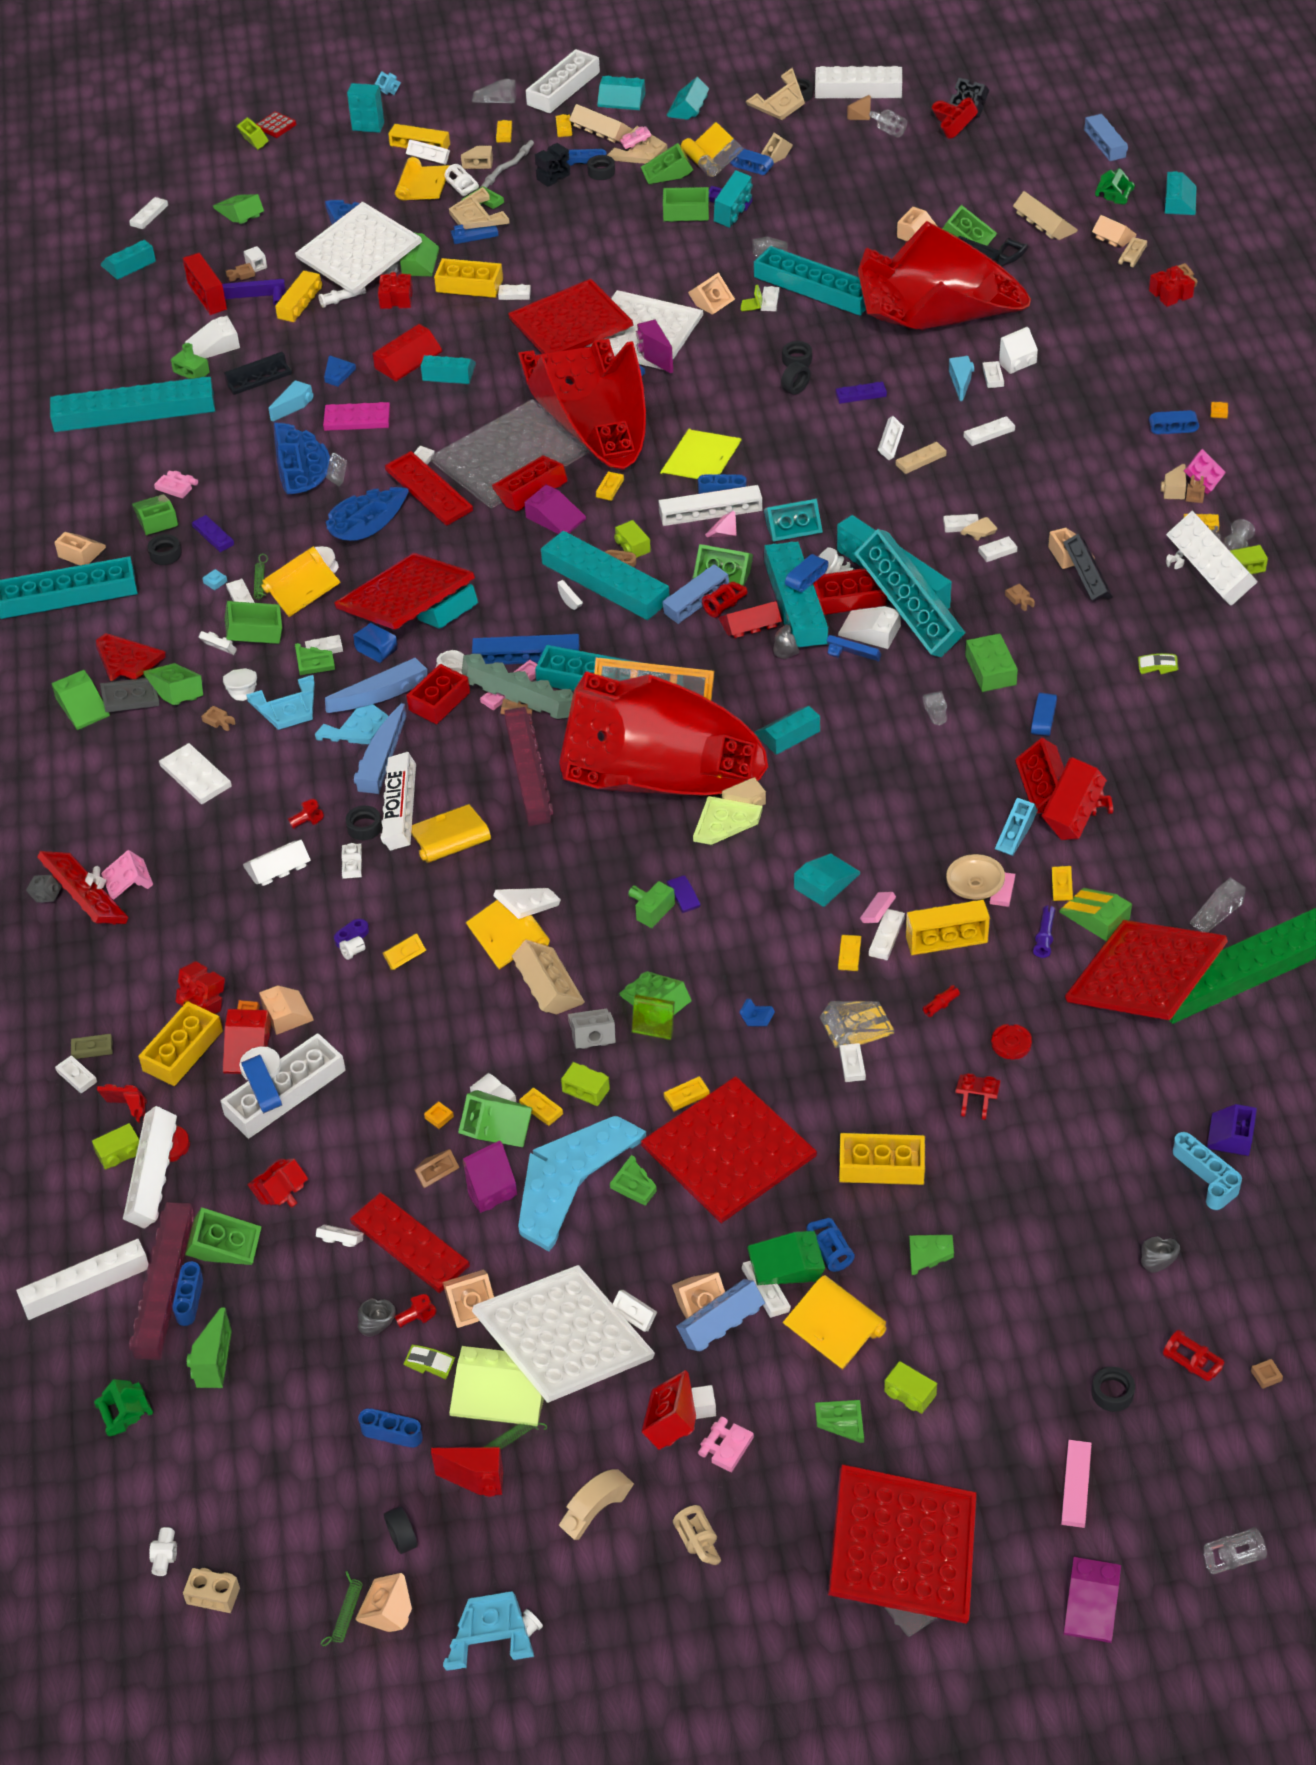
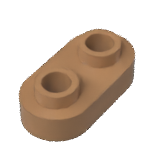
(626, 557)

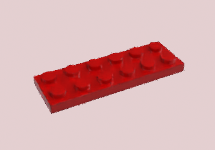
(429, 488)
(72, 877)
(409, 1242)

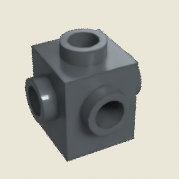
(43, 888)

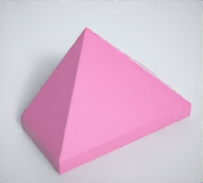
(724, 527)

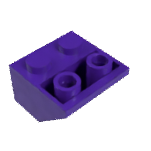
(1232, 1129)

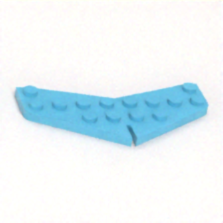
(559, 1170)

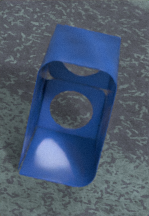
(375, 642)

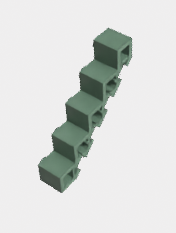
(517, 686)

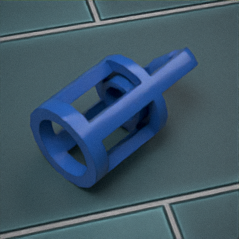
(828, 1239)

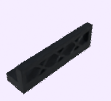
(255, 371)
(1087, 568)

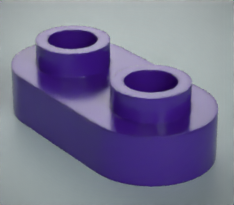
(355, 928)

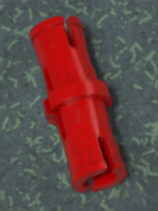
(941, 1001)

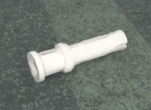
(336, 296)

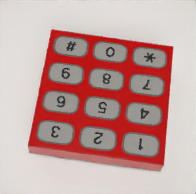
(276, 124)

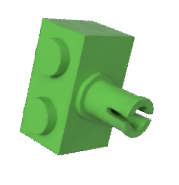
(189, 364)
(652, 904)

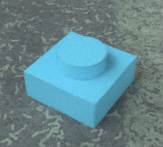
(214, 579)

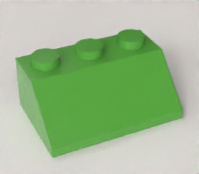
(421, 259)
(733, 562)

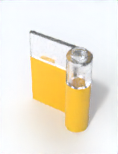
(712, 149)

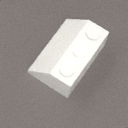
(277, 862)

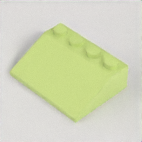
(493, 1389)

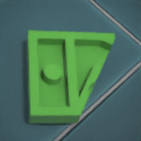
(313, 660)
(633, 1182)
(929, 1250)
(841, 1418)

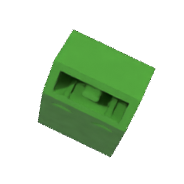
(155, 514)
(658, 987)
(495, 1119)

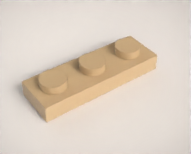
(921, 457)

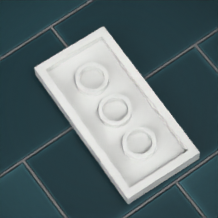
(195, 773)

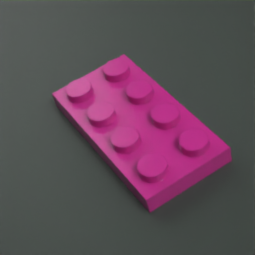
(356, 416)

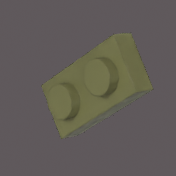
(92, 1046)

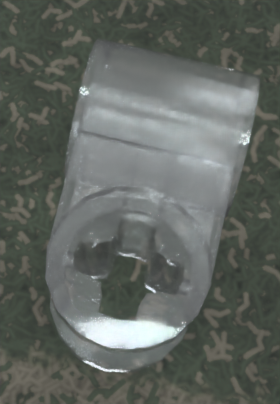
(936, 707)

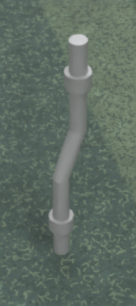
(524, 150)

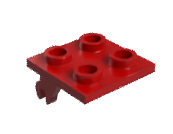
(985, 1086)
(129, 1094)

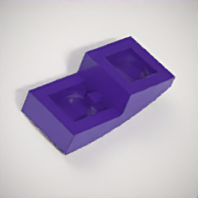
(684, 894)

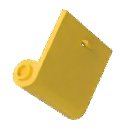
(420, 181)
(300, 581)
(450, 833)
(506, 931)
(838, 1318)

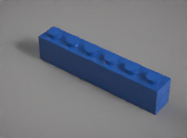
(520, 648)

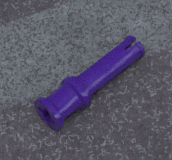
(1044, 937)

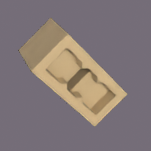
(209, 1595)

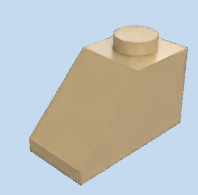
(777, 148)
(478, 158)
(1174, 483)
(746, 792)

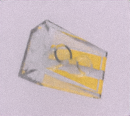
(855, 1022)

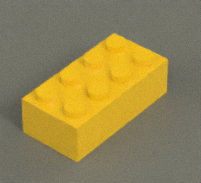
(468, 277)
(947, 927)
(180, 1043)
(882, 1158)

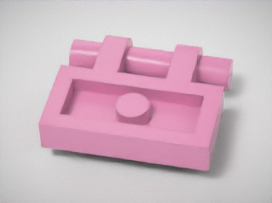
(640, 134)
(175, 484)
(732, 1447)

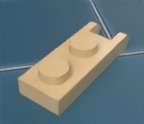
(1133, 251)

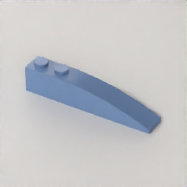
(378, 687)
(373, 765)

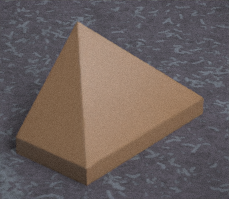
(860, 109)
(436, 1167)

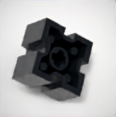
(975, 91)
(552, 164)

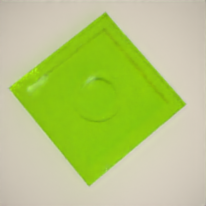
(653, 1016)

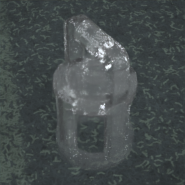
(885, 120)
(1228, 1552)

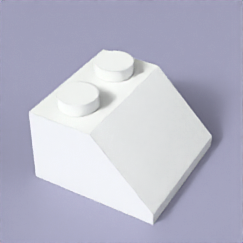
(1017, 350)

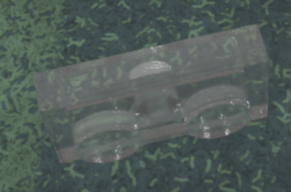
(336, 469)

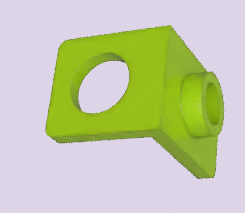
(754, 303)

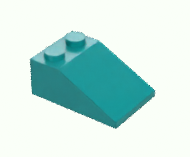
(824, 878)

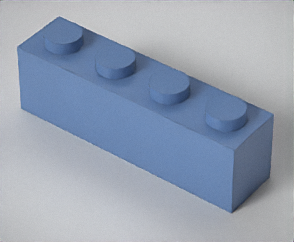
(1105, 137)
(689, 597)
(720, 1315)

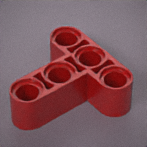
(954, 117)

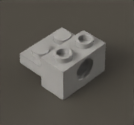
(586, 1022)

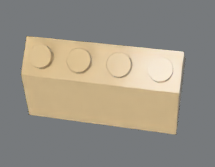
(598, 123)
(1043, 217)
(546, 977)

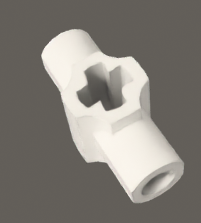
(163, 1551)

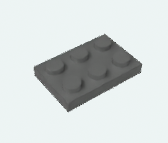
(128, 695)

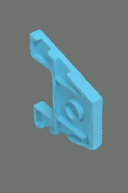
(289, 709)
(358, 728)
(489, 1620)

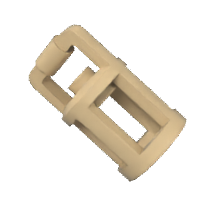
(699, 1542)

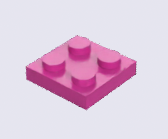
(1205, 466)

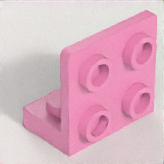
(124, 872)

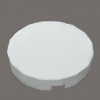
(269, 1057)

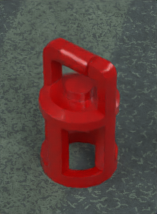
(728, 596)
(1198, 1359)

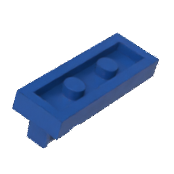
(463, 235)
(837, 645)

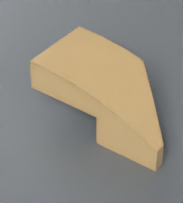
(980, 528)

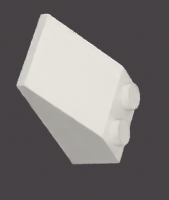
(215, 338)
(872, 626)

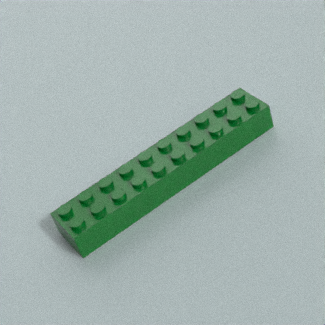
(1253, 963)

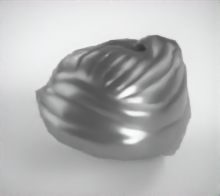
(785, 643)
(1159, 1253)
(375, 1316)

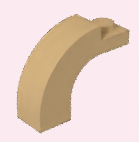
(591, 1498)

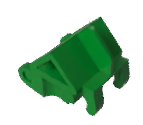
(1111, 185)
(129, 1402)

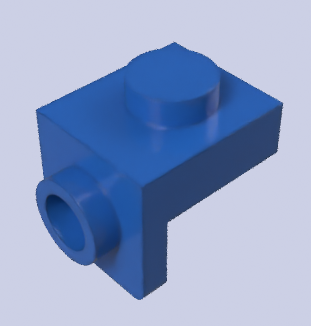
(756, 1015)

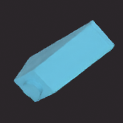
(960, 372)
(291, 400)
(1016, 826)

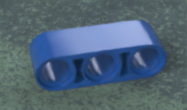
(753, 162)
(1173, 422)
(719, 482)
(806, 573)
(1044, 714)
(261, 1083)
(183, 1300)
(383, 1420)

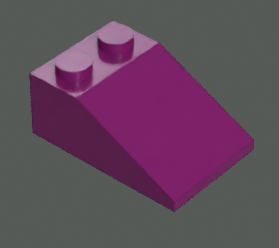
(654, 345)
(553, 511)
(489, 1177)
(1092, 1599)

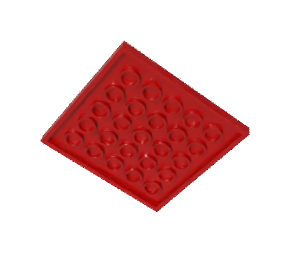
(571, 318)
(404, 590)
(1146, 969)
(728, 1149)
(903, 1544)

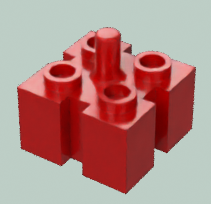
(1171, 286)
(395, 291)
(200, 987)
(277, 1182)

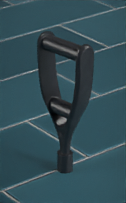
(1004, 259)

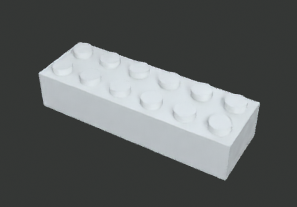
(562, 81)
(858, 82)
(1211, 558)
(300, 1075)

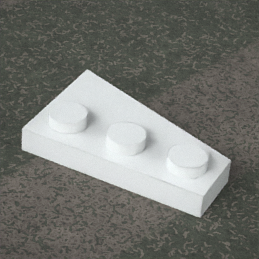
(527, 901)

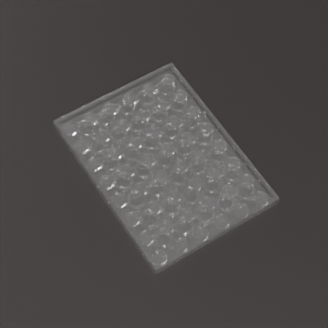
(505, 447)

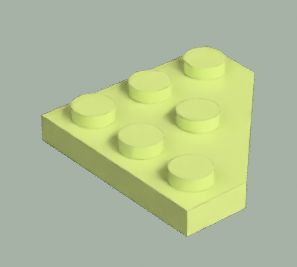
(724, 819)

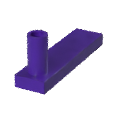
(255, 289)

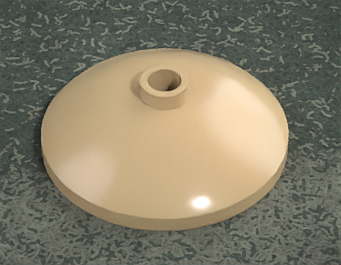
(975, 876)

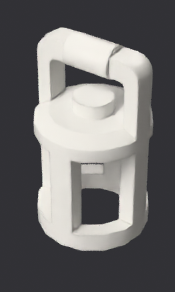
(464, 182)

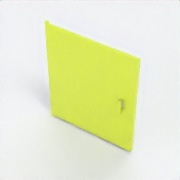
(701, 454)

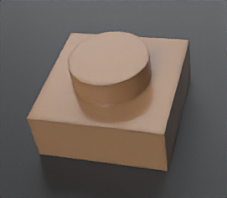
(1266, 1373)

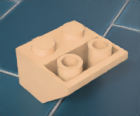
(912, 222)
(78, 548)
(1058, 548)

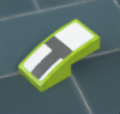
(1162, 662)
(428, 1359)

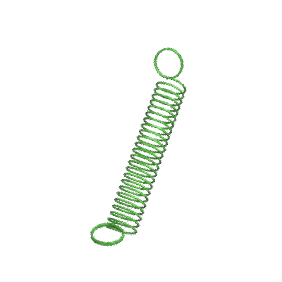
(262, 577)
(513, 1435)
(354, 1604)

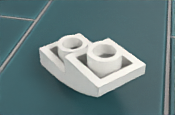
(351, 860)

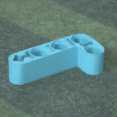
(1222, 1178)

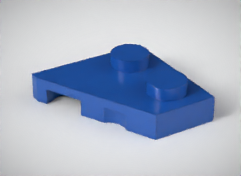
(338, 371)

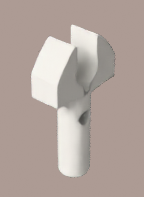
(1180, 562)
(95, 877)

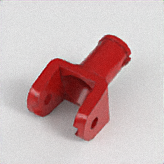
(1103, 801)
(309, 813)
(417, 1310)

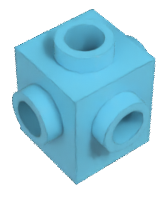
(388, 83)

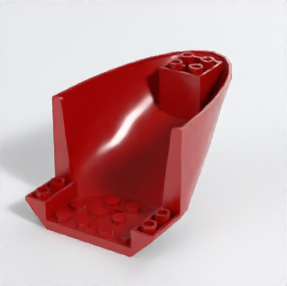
(937, 282)
(602, 404)
(655, 739)

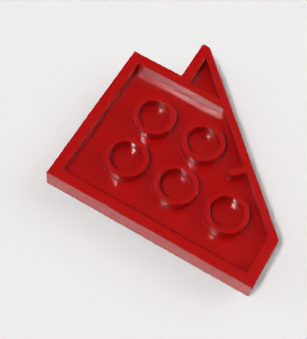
(126, 657)

